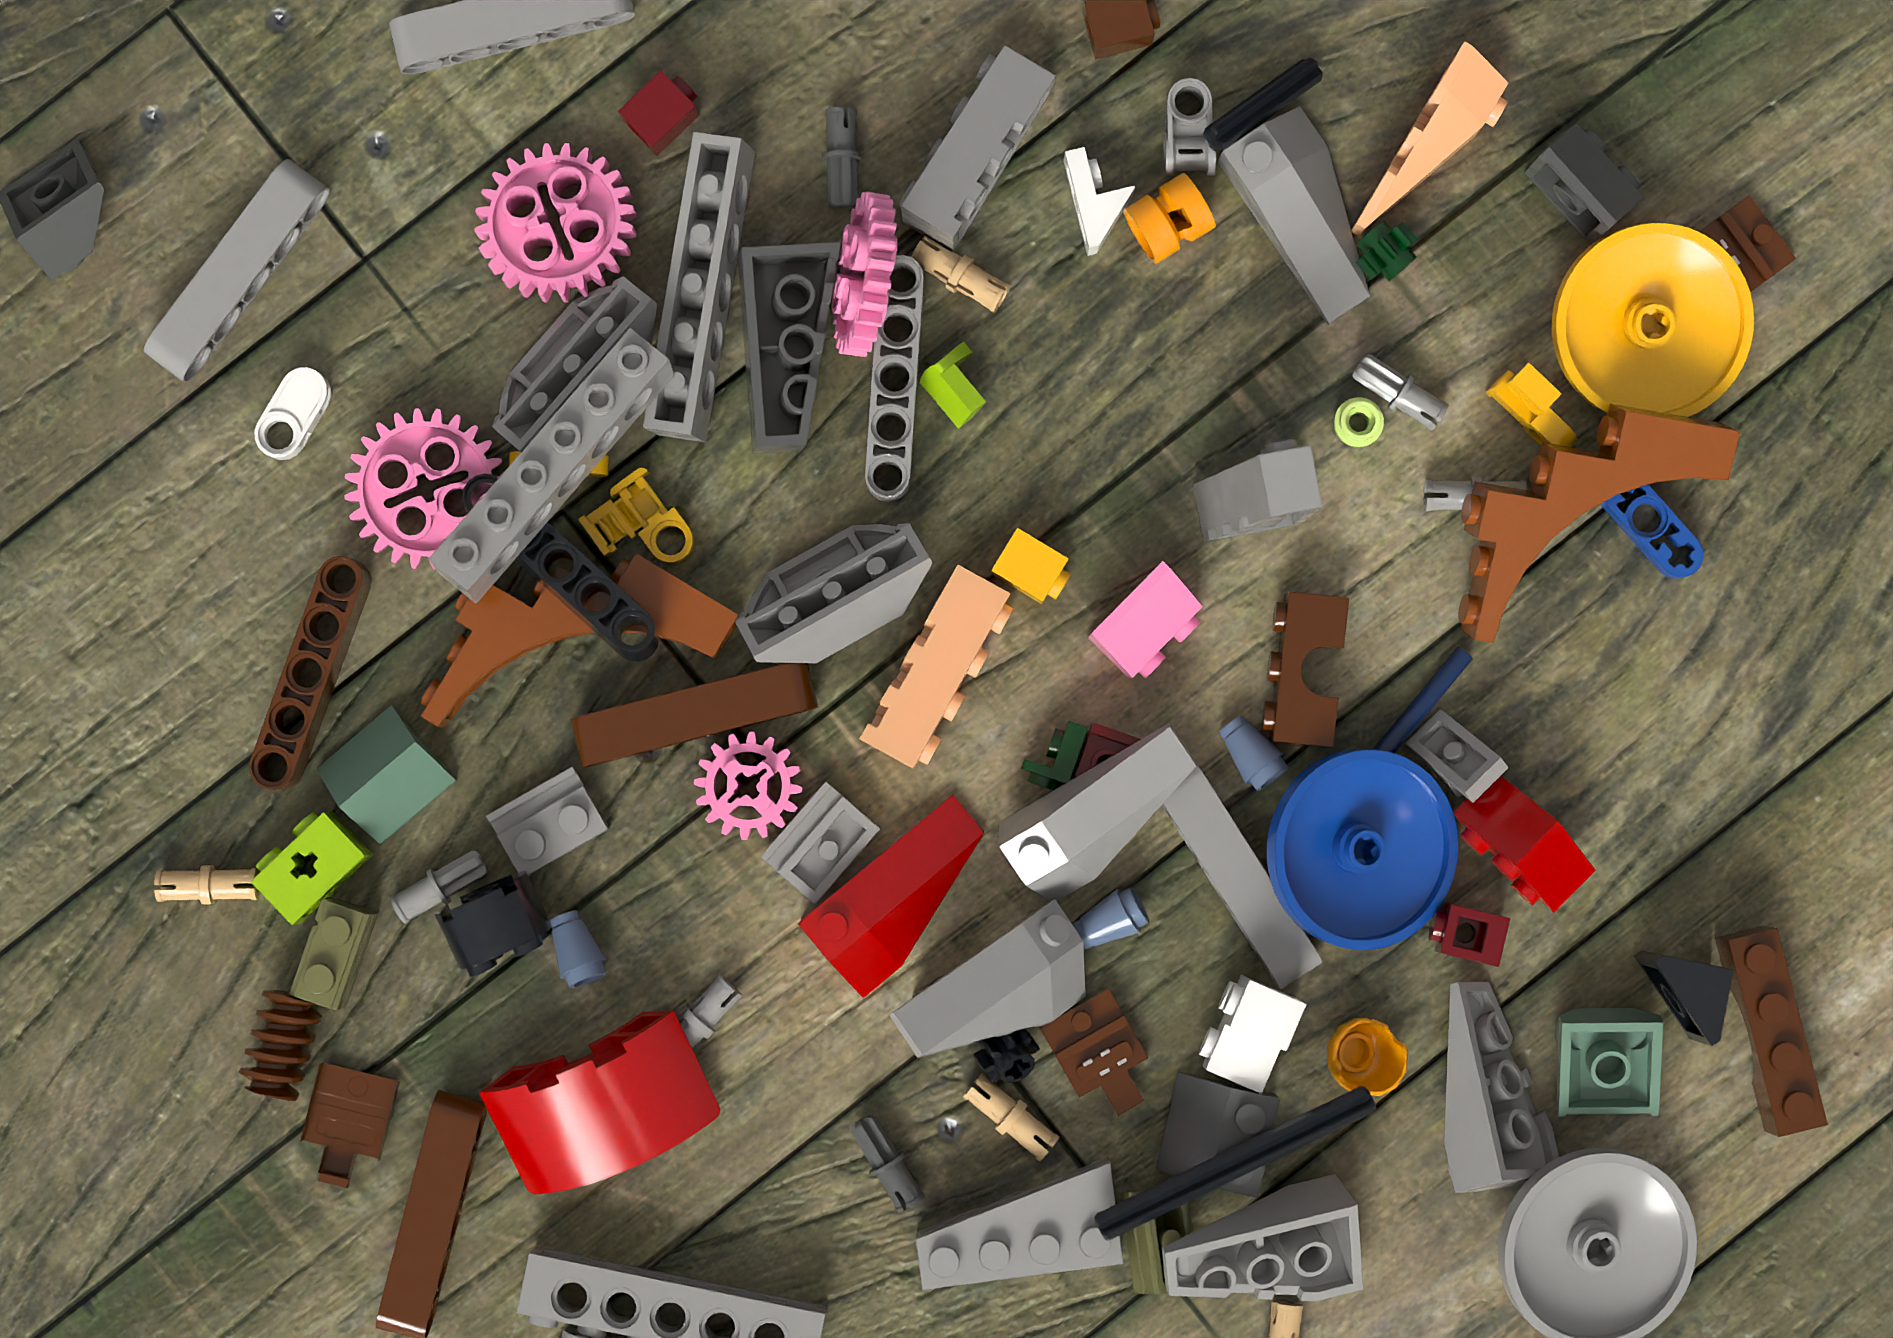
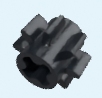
(1007, 1056)

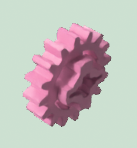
(733, 769)

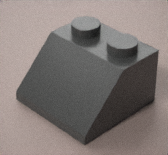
(1585, 183)
(1210, 1119)

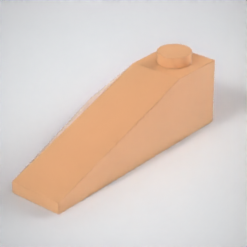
(1452, 116)

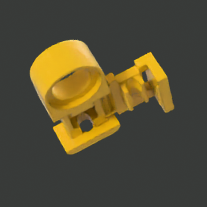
(1528, 401)
(636, 509)

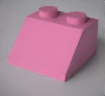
(1146, 622)

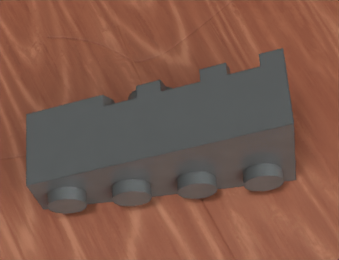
(784, 327)

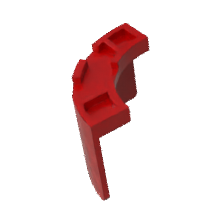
(605, 1109)

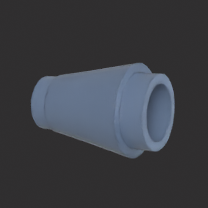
(1253, 753)
(1112, 919)
(576, 950)

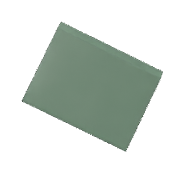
(385, 775)

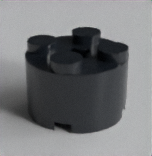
(494, 921)

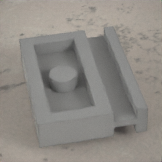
(548, 822)
(820, 842)

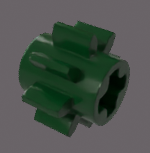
(1386, 250)

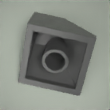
(56, 209)

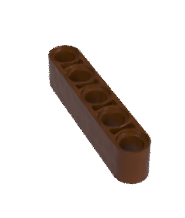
(291, 690)
(693, 713)
(431, 1215)

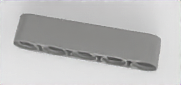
(491, 27)
(236, 270)
(899, 403)
(1240, 879)

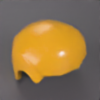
(1367, 1056)

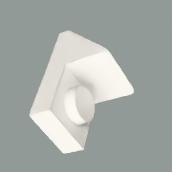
(1095, 212)

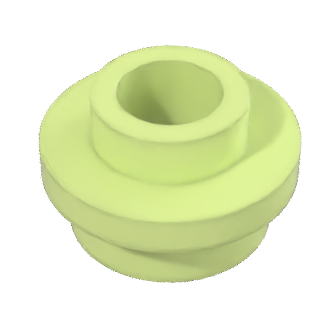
(1372, 414)

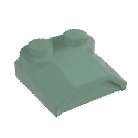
(1608, 1061)

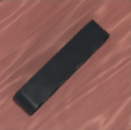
(579, 584)

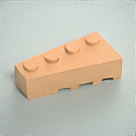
(936, 668)

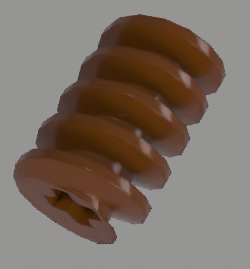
(281, 1046)

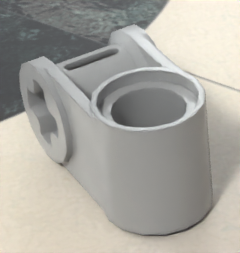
(1185, 133)

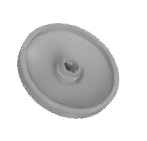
(1597, 1246)

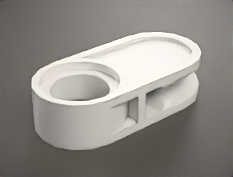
(301, 404)

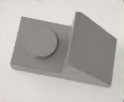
(1456, 756)

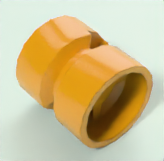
(1155, 229)

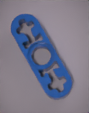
(1661, 553)

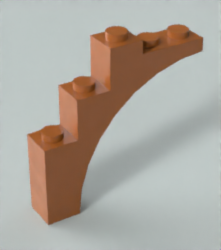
(1568, 481)
(510, 628)

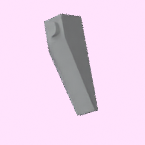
(1089, 820)
(1283, 1244)

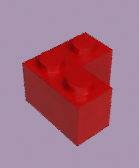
(1525, 844)

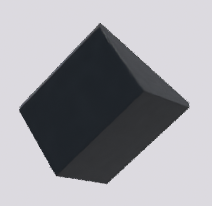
(1692, 991)

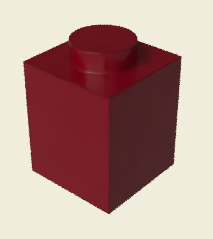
(660, 111)

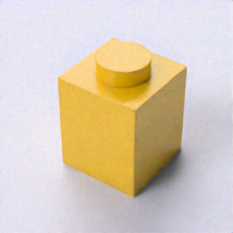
(1031, 567)

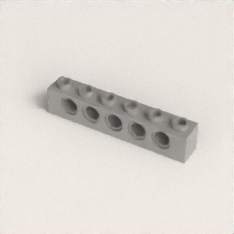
(701, 283)
(552, 466)
(551, 1269)

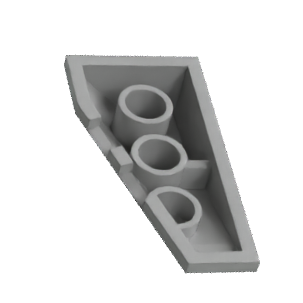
(1296, 198)
(1004, 987)
(1489, 1117)

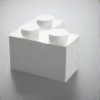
(1251, 1032)

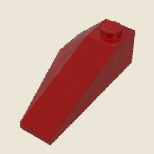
(886, 907)

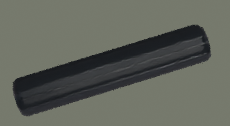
(1263, 104)

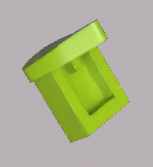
(951, 388)

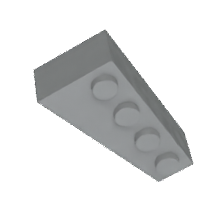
(976, 148)
(1260, 493)
(1024, 1233)

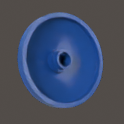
(1362, 849)

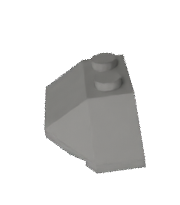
(568, 355)
(834, 594)

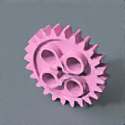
(597, 205)
(870, 248)
(410, 446)

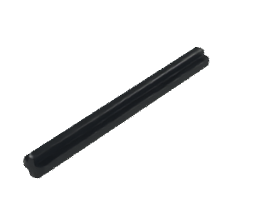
(1235, 1162)

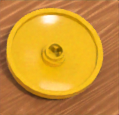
(1653, 320)

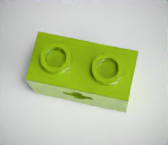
(338, 859)

